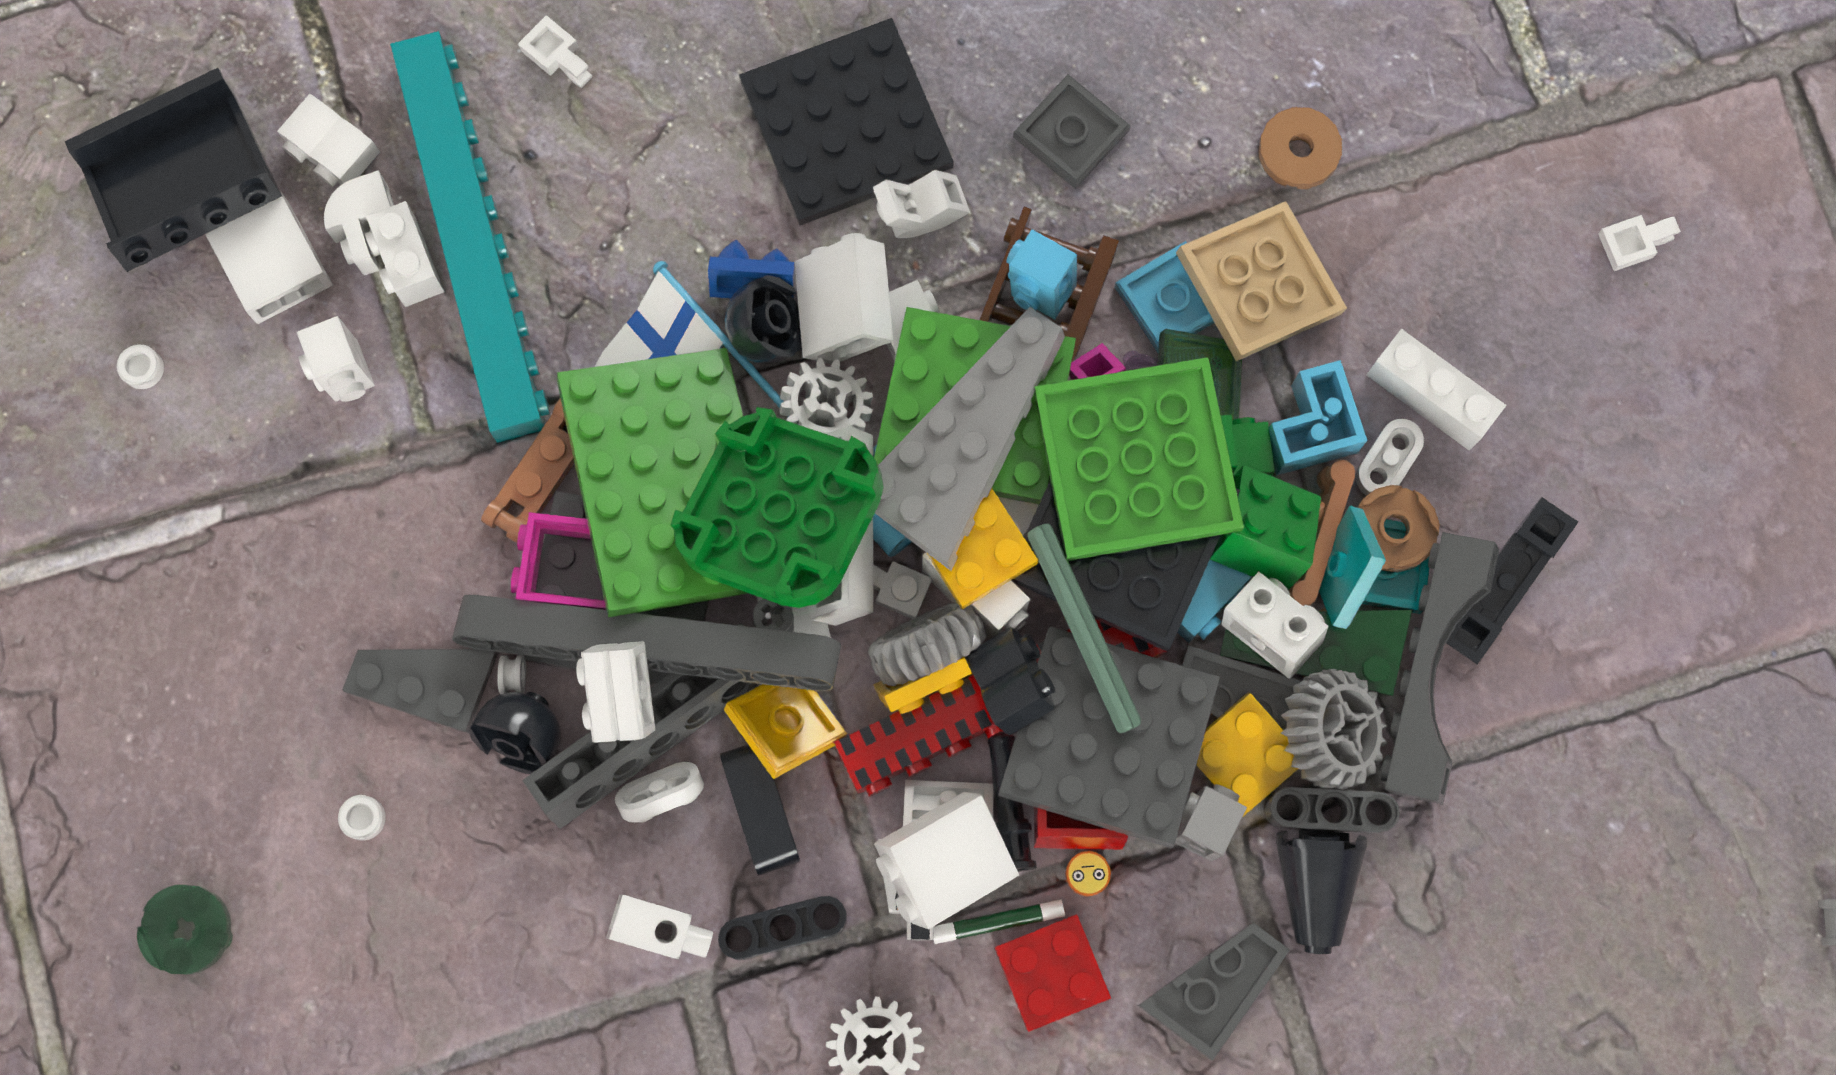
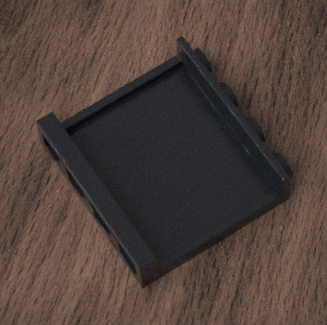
(173, 169)

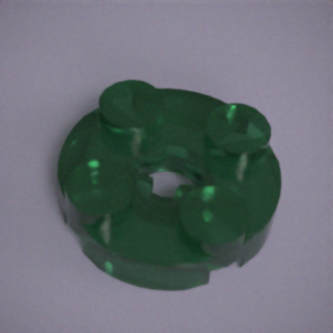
(159, 922)

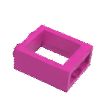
(531, 542)

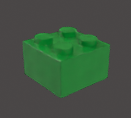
(1277, 529)

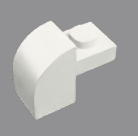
(922, 205)
(347, 219)

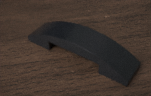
(1517, 568)

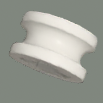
(511, 674)

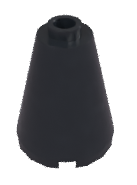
(1320, 884)

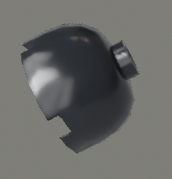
(764, 321)
(518, 728)

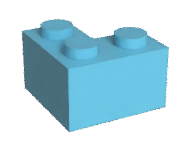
(1326, 423)

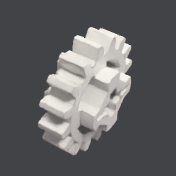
(830, 387)
(861, 1030)

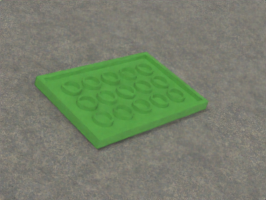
(638, 454)

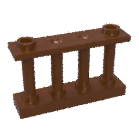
(1083, 298)

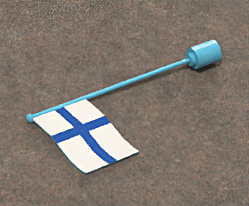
(674, 324)

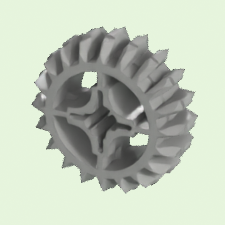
(926, 644)
(1334, 729)

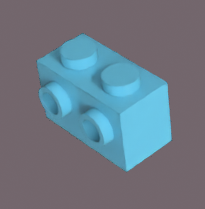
(1041, 274)

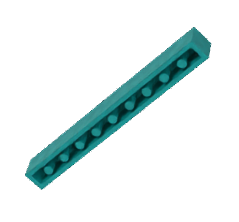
(468, 237)

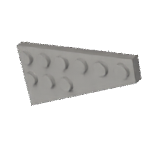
(960, 446)

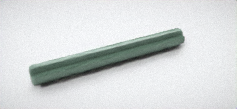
(1084, 628)

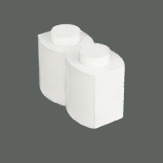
(327, 141)

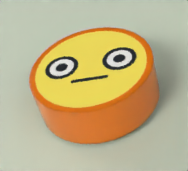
(1087, 873)

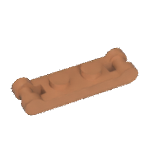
(534, 478)
(1335, 488)

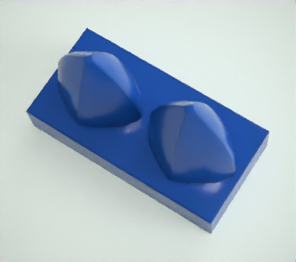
(735, 269)

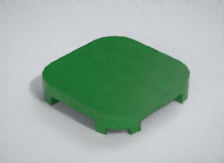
(779, 509)

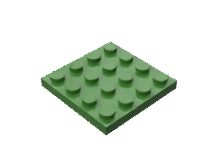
(930, 360)
(1137, 459)

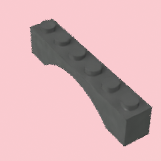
(1460, 579)

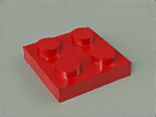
(1052, 973)

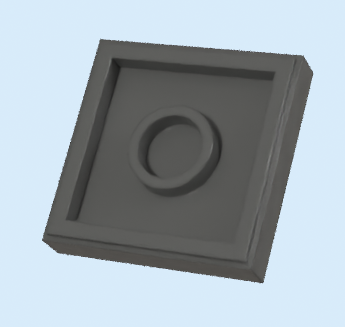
(1071, 131)

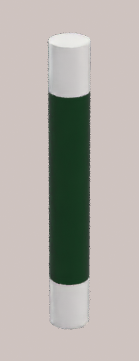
(998, 921)

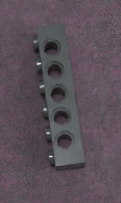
(593, 770)

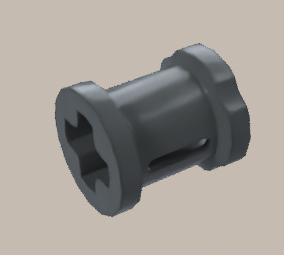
(765, 606)

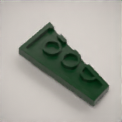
(1368, 648)

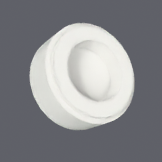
(140, 366)
(361, 817)

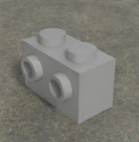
(1210, 821)

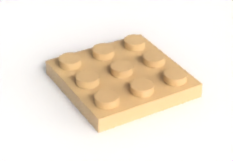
(1261, 280)

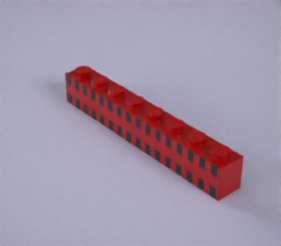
(935, 727)

